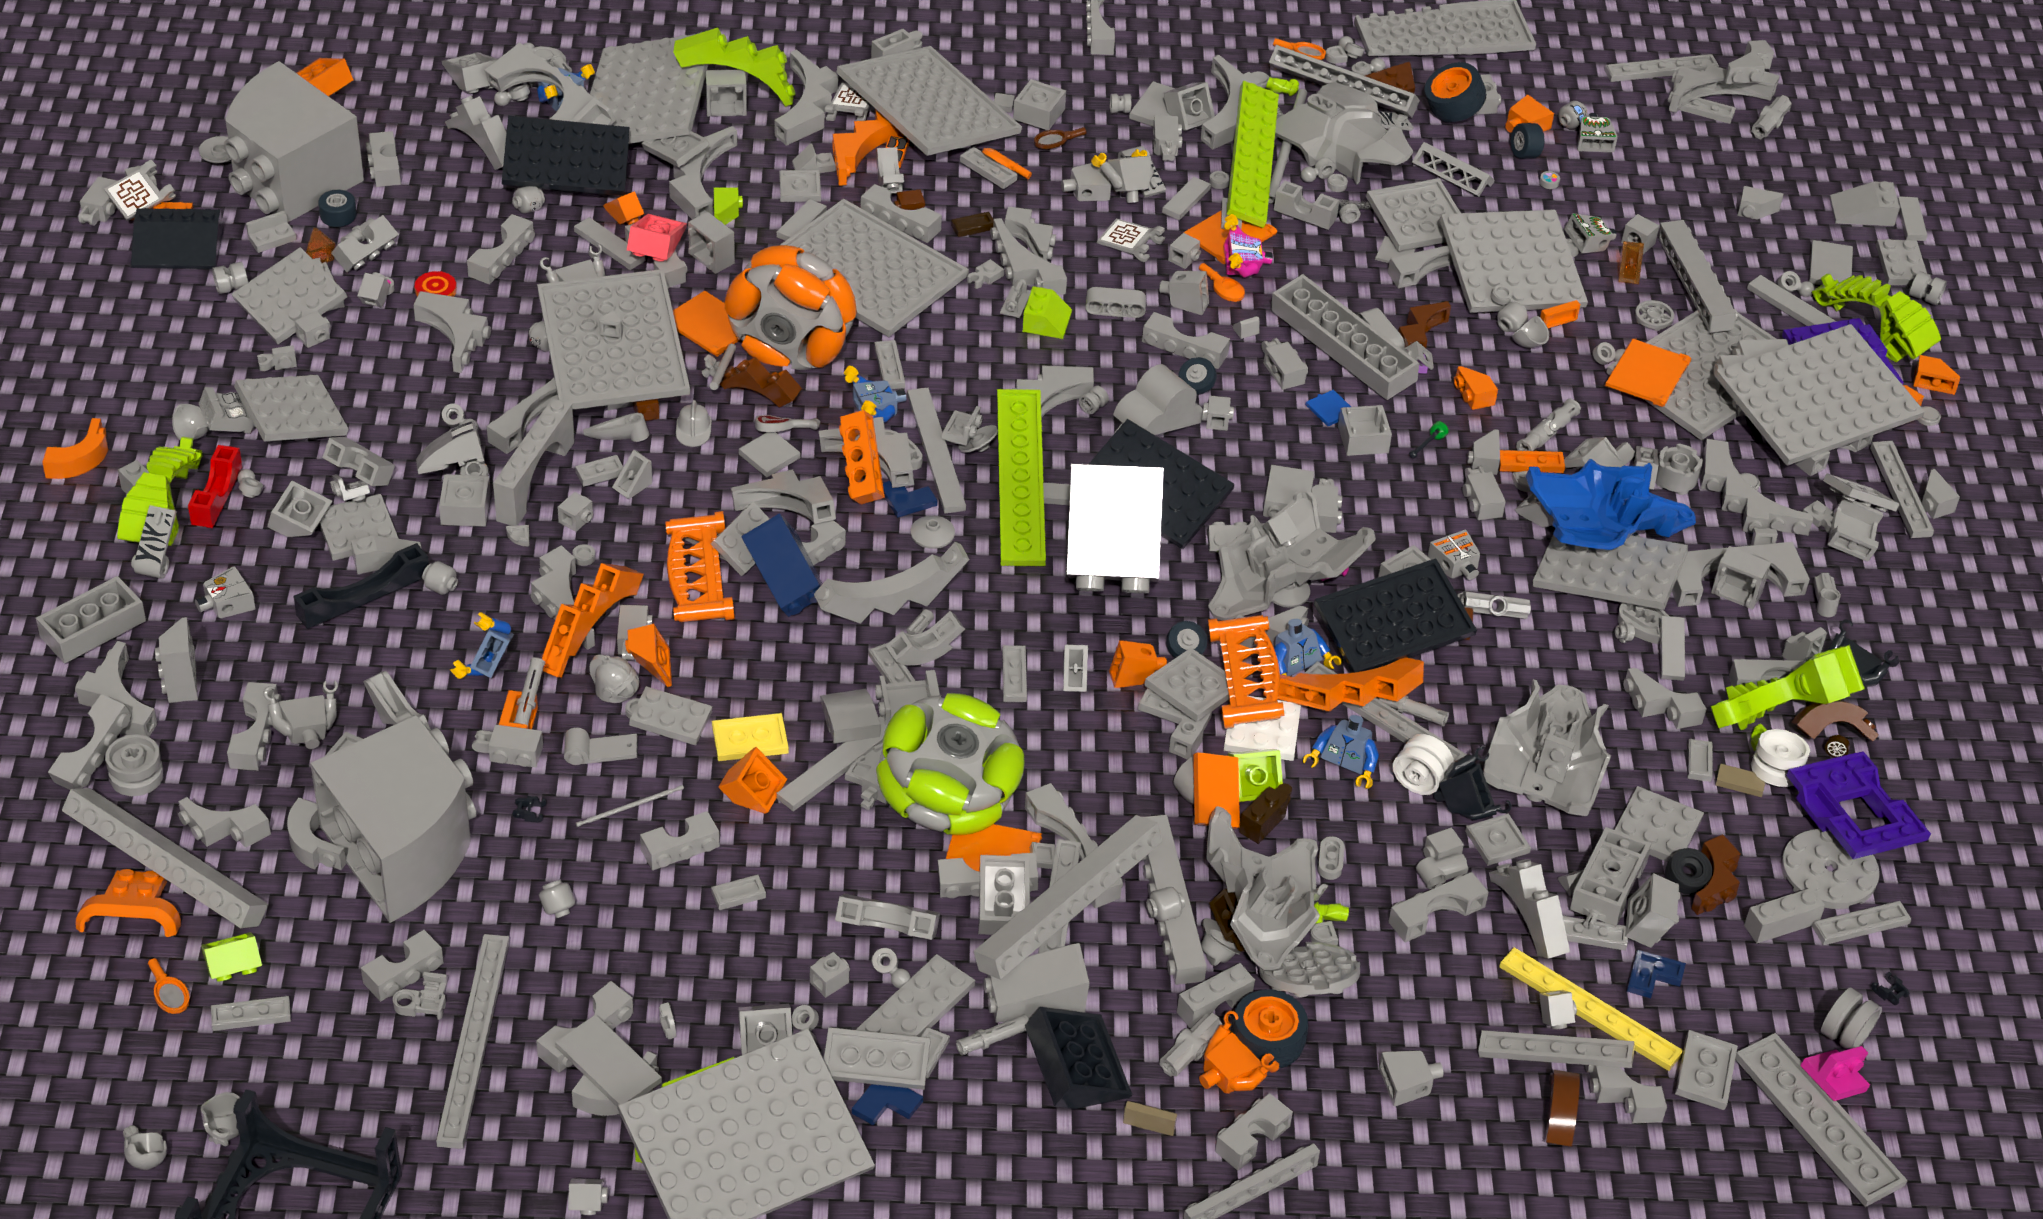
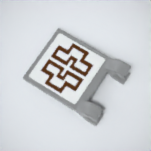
(847, 100)
(138, 191)
(1131, 238)

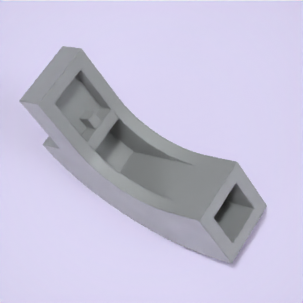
(888, 169)
(309, 849)
(591, 1100)

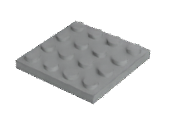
(1413, 212)
(287, 293)
(291, 407)

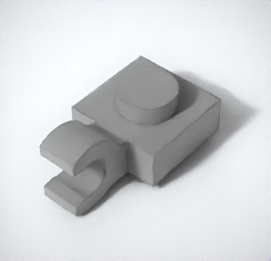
(280, 358)

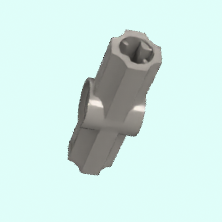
(1771, 117)
(1507, 605)
(1190, 1045)

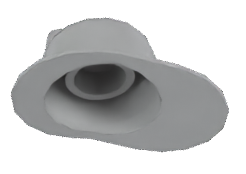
(693, 425)
(1214, 944)

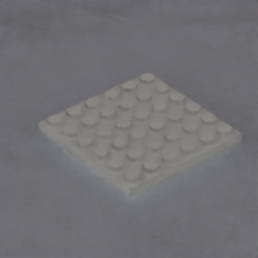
(1513, 250)

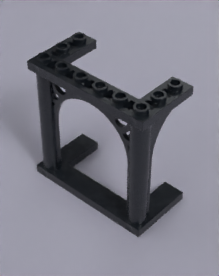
(266, 1140)

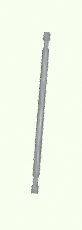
(628, 806)

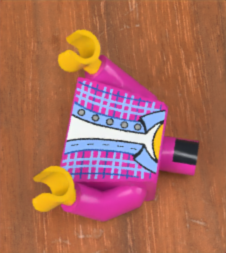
(1243, 252)

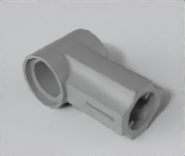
(1826, 594)
(1438, 871)

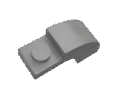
(928, 645)

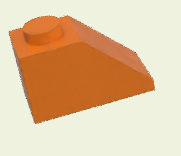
(625, 208)
(1935, 375)

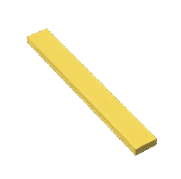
(1593, 1009)

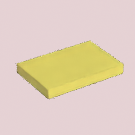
(740, 735)

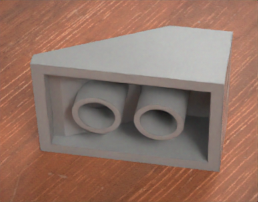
(469, 71)
(1866, 205)
(1002, 890)

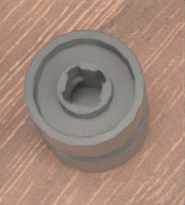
(230, 277)
(1921, 284)

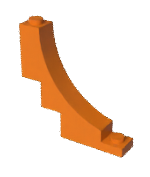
(853, 147)
(576, 620)
(1357, 688)

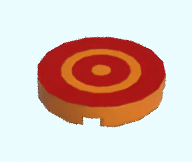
(436, 283)

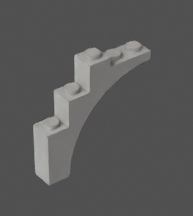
(1693, 84)
(809, 112)
(1222, 127)
(687, 188)
(1739, 497)

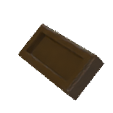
(972, 224)

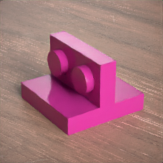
(1838, 1072)

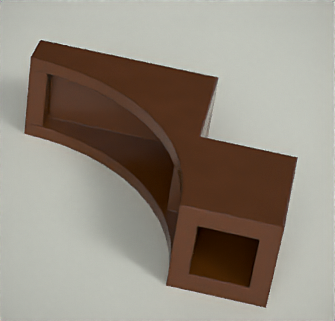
(1422, 319)
(751, 374)
(1723, 883)

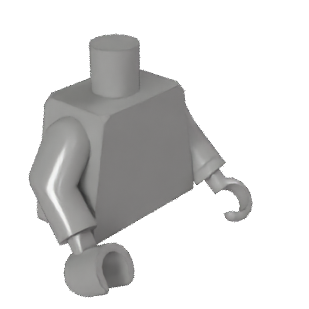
(577, 271)
(304, 718)

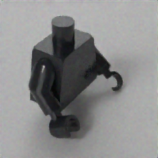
(1869, 666)
(1467, 789)

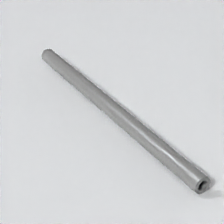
(1284, 154)

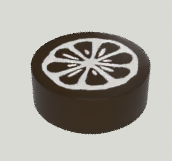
(1837, 746)

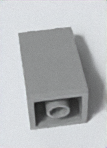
(1041, 980)

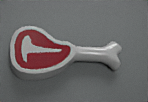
(771, 423)

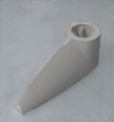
(625, 427)

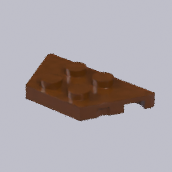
(1397, 76)

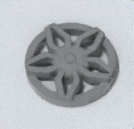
(1654, 314)

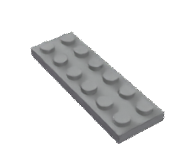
(921, 1000)

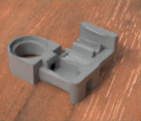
(428, 1002)

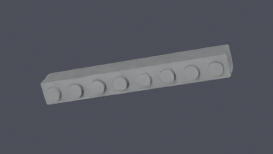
(1325, 73)
(1697, 276)
(1179, 934)

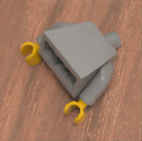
(1127, 173)

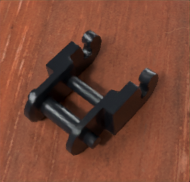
(530, 802)
(1886, 993)

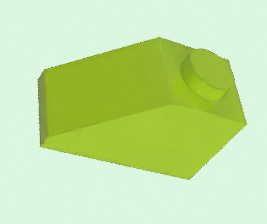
(727, 204)

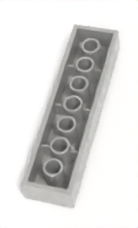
(1345, 337)

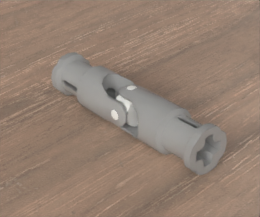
(1548, 427)

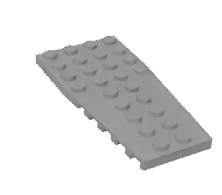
(1451, 29)

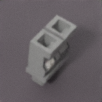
(225, 411)

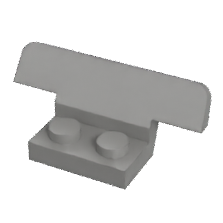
(1601, 452)

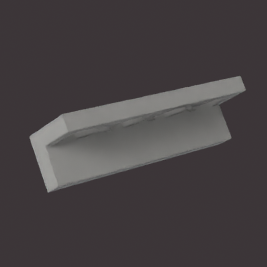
(1457, 165)

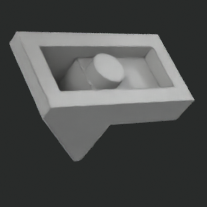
(811, 161)

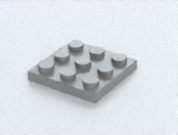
(353, 521)
(1190, 684)
(1659, 821)

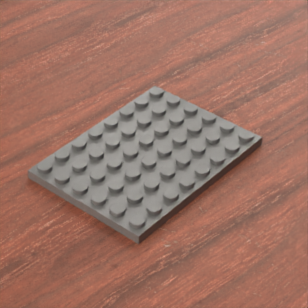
(649, 89)
(929, 100)
(885, 267)
(608, 369)
(1819, 394)
(1698, 399)
(747, 1134)

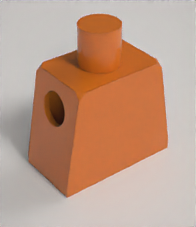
(1529, 111)
(1134, 663)

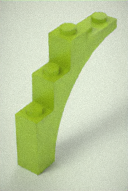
(713, 48)

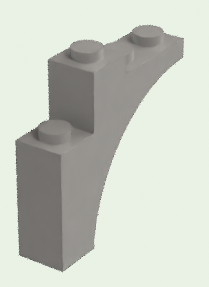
(484, 130)
(454, 320)
(1745, 350)
(1059, 385)
(892, 452)
(785, 491)
(108, 681)
(1538, 907)

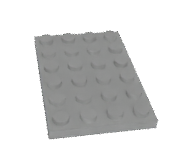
(1633, 573)

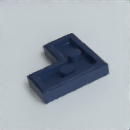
(907, 502)
(1652, 967)
(880, 1097)

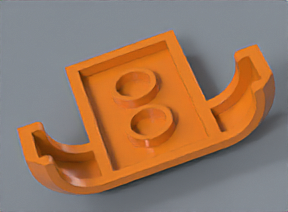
(132, 896)

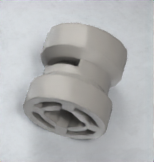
(1120, 103)
(1093, 400)

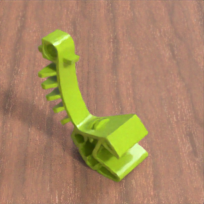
(1904, 322)
(155, 489)
(1819, 680)

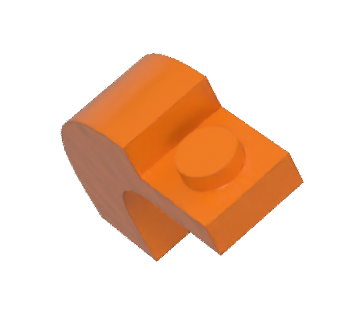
(79, 458)

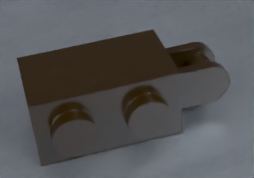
(1265, 812)
(1223, 909)

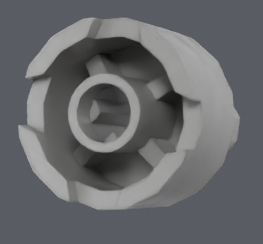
(1678, 469)

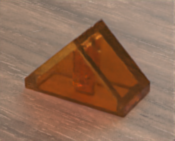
(320, 246)
(1630, 262)

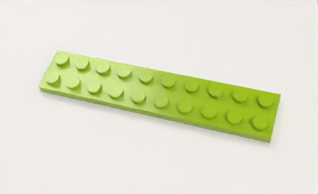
(1253, 154)
(1021, 478)

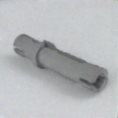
(535, 667)
(1418, 709)
(984, 1038)

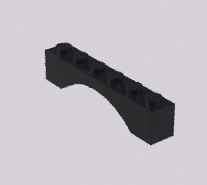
(322, 604)

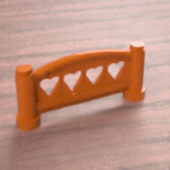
(712, 603)
(1242, 707)

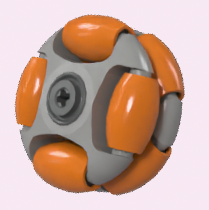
(790, 308)

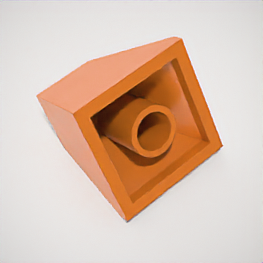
(650, 651)
(753, 782)

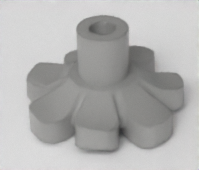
(711, 366)

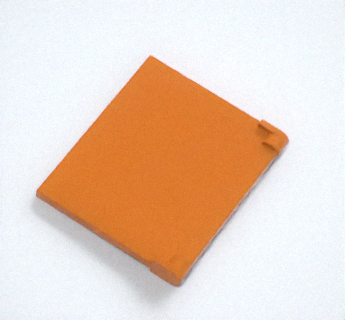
(1213, 237)
(705, 323)
(1648, 372)
(991, 841)

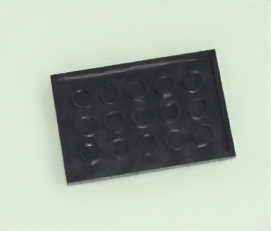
(565, 155)
(1189, 488)
(1395, 616)

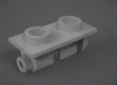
(1016, 299)

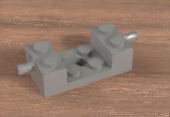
(1604, 893)

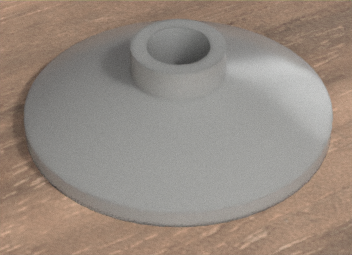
(213, 150)
(981, 440)
(932, 532)
(1292, 595)

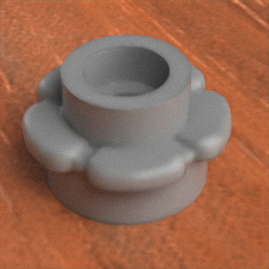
(1625, 631)

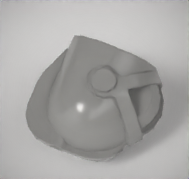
(613, 678)

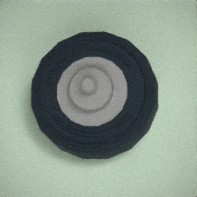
(1198, 374)
(1186, 636)

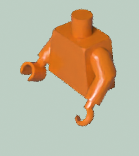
(1231, 1063)

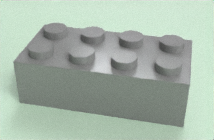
(90, 619)

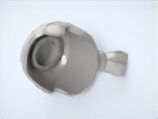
(143, 1149)

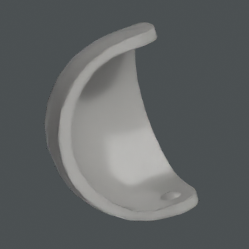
(1532, 333)
(189, 421)

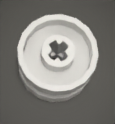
(1776, 754)
(1422, 764)

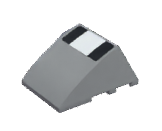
(454, 446)

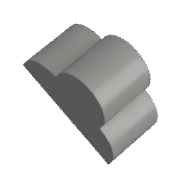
(1160, 402)

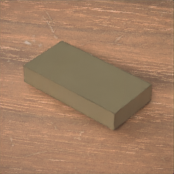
(1740, 780)
(1150, 1118)

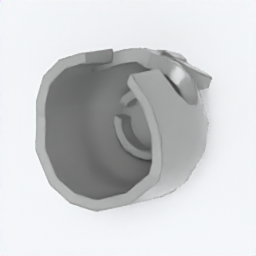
(219, 1118)

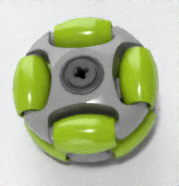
(949, 764)

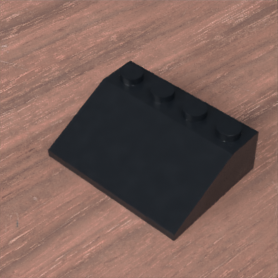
(176, 238)
(1076, 1058)

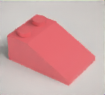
(655, 237)

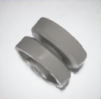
(134, 765)
(1851, 1019)

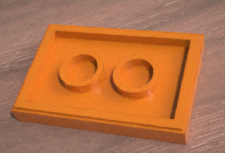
(1216, 785)

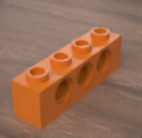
(871, 487)

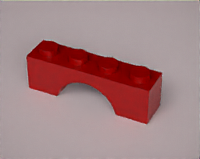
(224, 469)

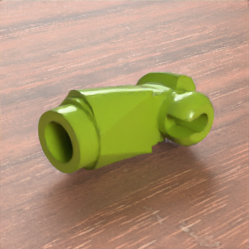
(1280, 85)
(1332, 912)

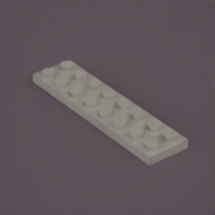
(1821, 1120)

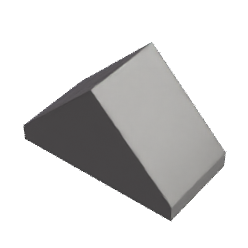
(634, 476)
(1075, 668)

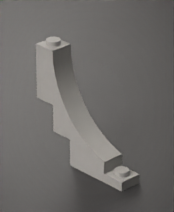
(889, 594)

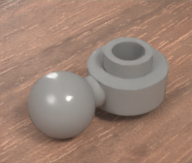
(1352, 49)
(1364, 68)
(518, 93)
(1323, 169)
(1805, 288)
(1608, 352)
(451, 409)
(248, 484)
(898, 976)
(799, 1016)

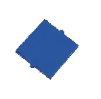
(1327, 406)

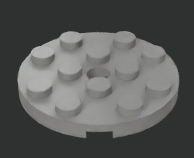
(1805, 868)
(1314, 970)

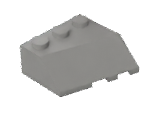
(177, 663)

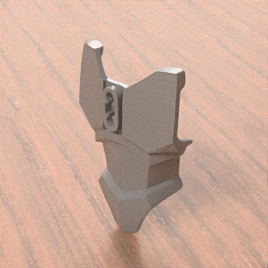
(1345, 128)
(1257, 569)
(1518, 740)
(1276, 905)

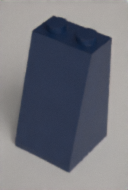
(783, 564)

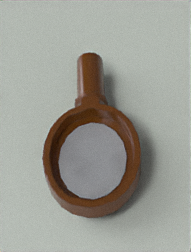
(1055, 138)

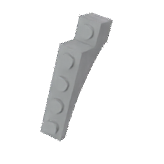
(1024, 264)
(555, 584)

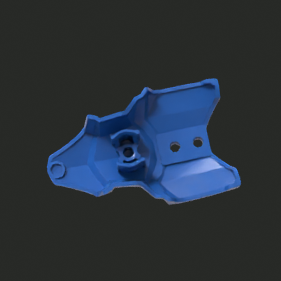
(1606, 505)

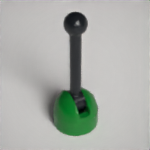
(1437, 432)

